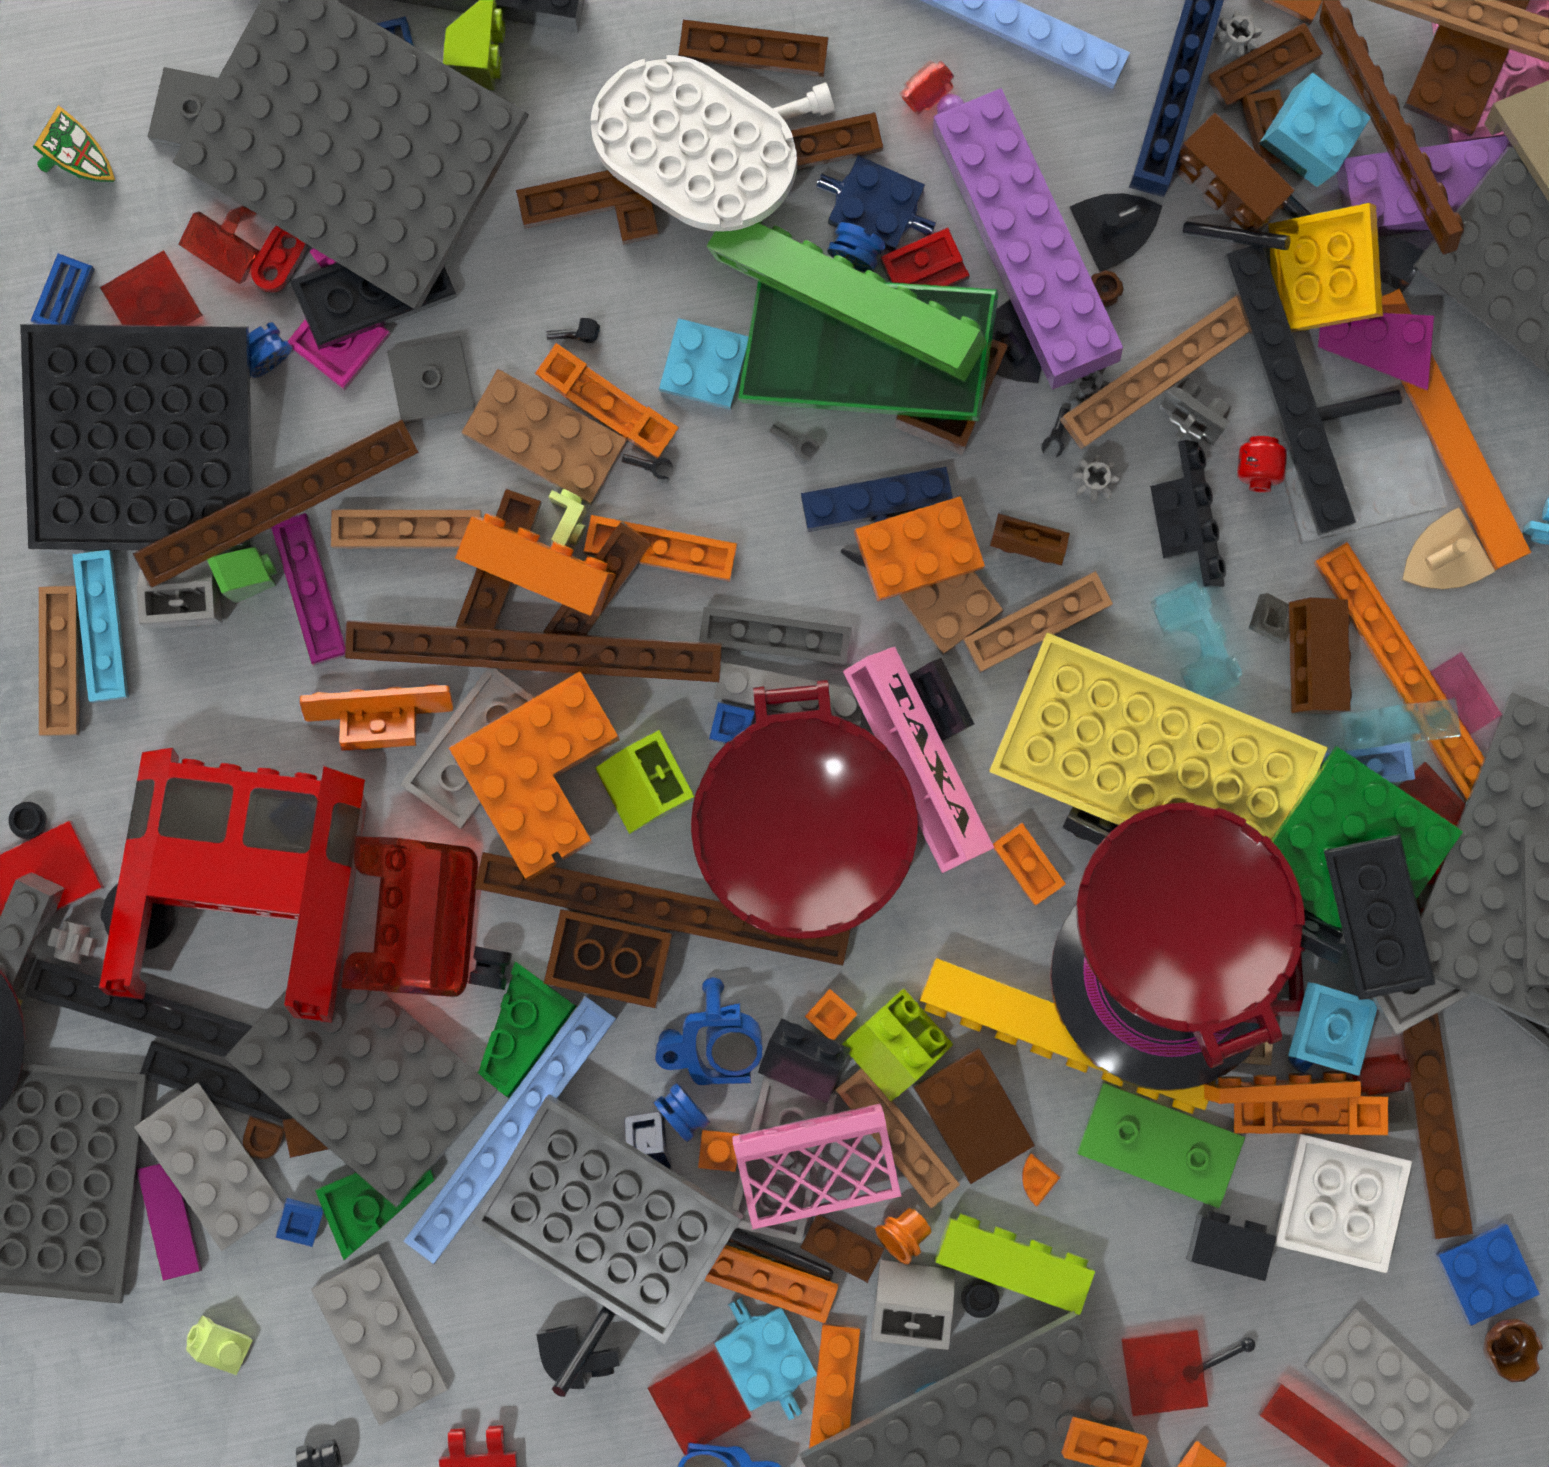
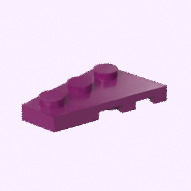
(1389, 343)

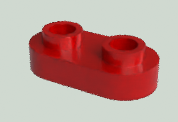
(275, 256)

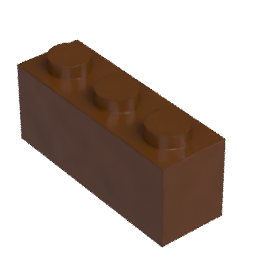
(1319, 656)

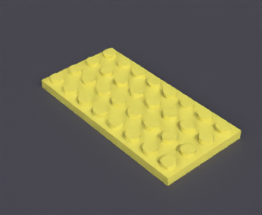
(1136, 742)

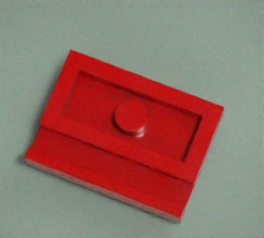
(927, 262)

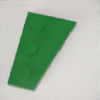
(524, 1029)
(359, 1211)

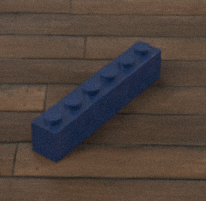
(1175, 96)

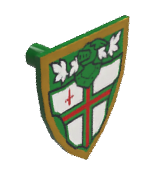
(71, 148)

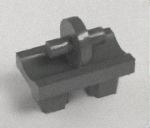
(1192, 416)

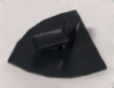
(1115, 226)
(1019, 359)

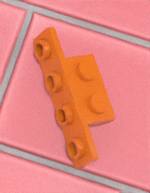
(377, 716)

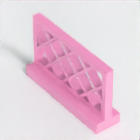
(808, 1134)

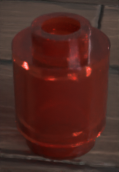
(927, 86)
(1383, 1074)

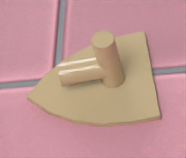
(1447, 555)

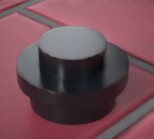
(27, 820)
(980, 1298)

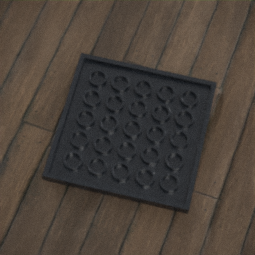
(132, 431)

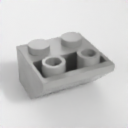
(180, 601)
(913, 1305)

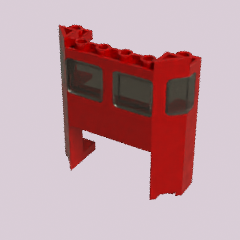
(240, 848)

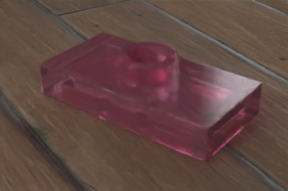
(1473, 701)

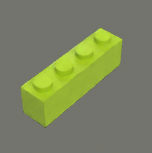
(1015, 1265)

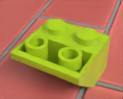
(473, 43)
(644, 782)
(897, 1045)

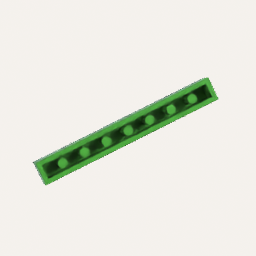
(852, 296)

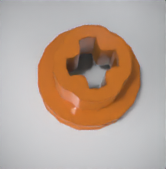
(903, 1235)

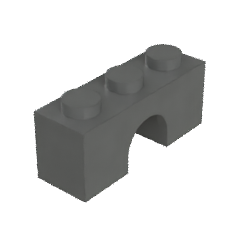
(23, 917)

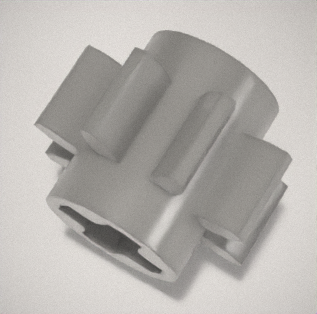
(1236, 24)
(1095, 468)
(72, 942)

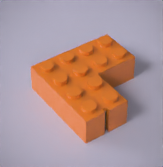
(516, 766)

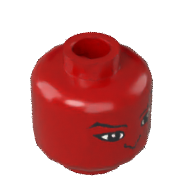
(1262, 463)

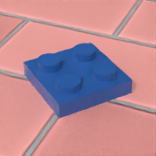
(1487, 1274)

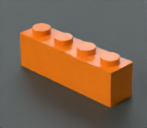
(535, 565)

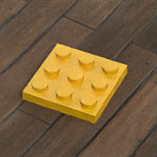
(1329, 268)

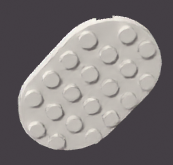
(694, 143)

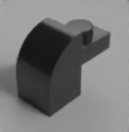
(1397, 261)
(559, 1344)

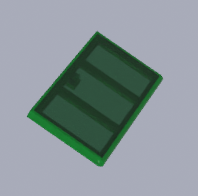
(822, 363)

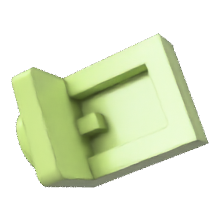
(570, 527)
(217, 1345)

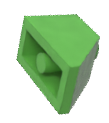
(243, 573)

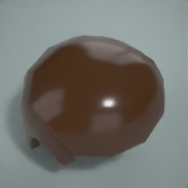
(1512, 1350)

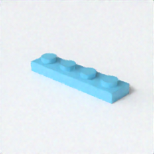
(100, 626)

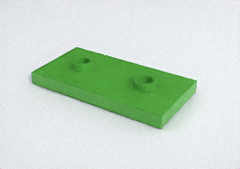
(1160, 1145)

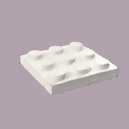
(1342, 1203)

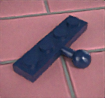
(875, 499)

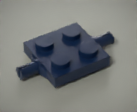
(877, 201)

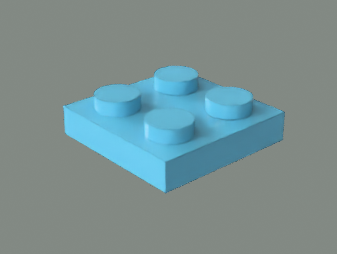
(704, 364)
(1333, 1029)

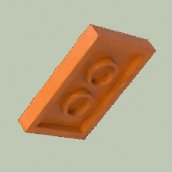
(919, 548)

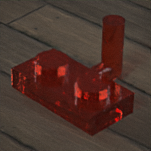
(219, 245)

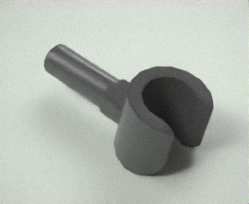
(794, 442)

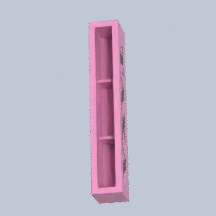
(909, 734)

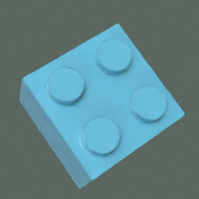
(1315, 130)

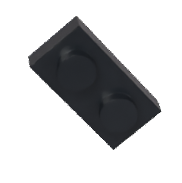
(941, 699)

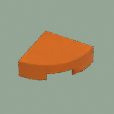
(1037, 1179)

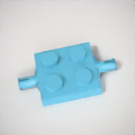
(765, 1358)

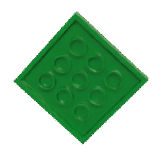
(1351, 806)

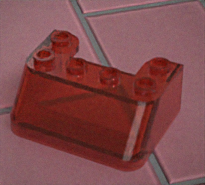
(420, 918)

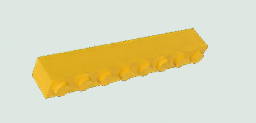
(1022, 1017)

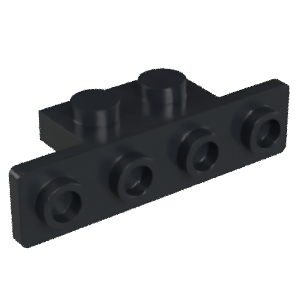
(1186, 516)

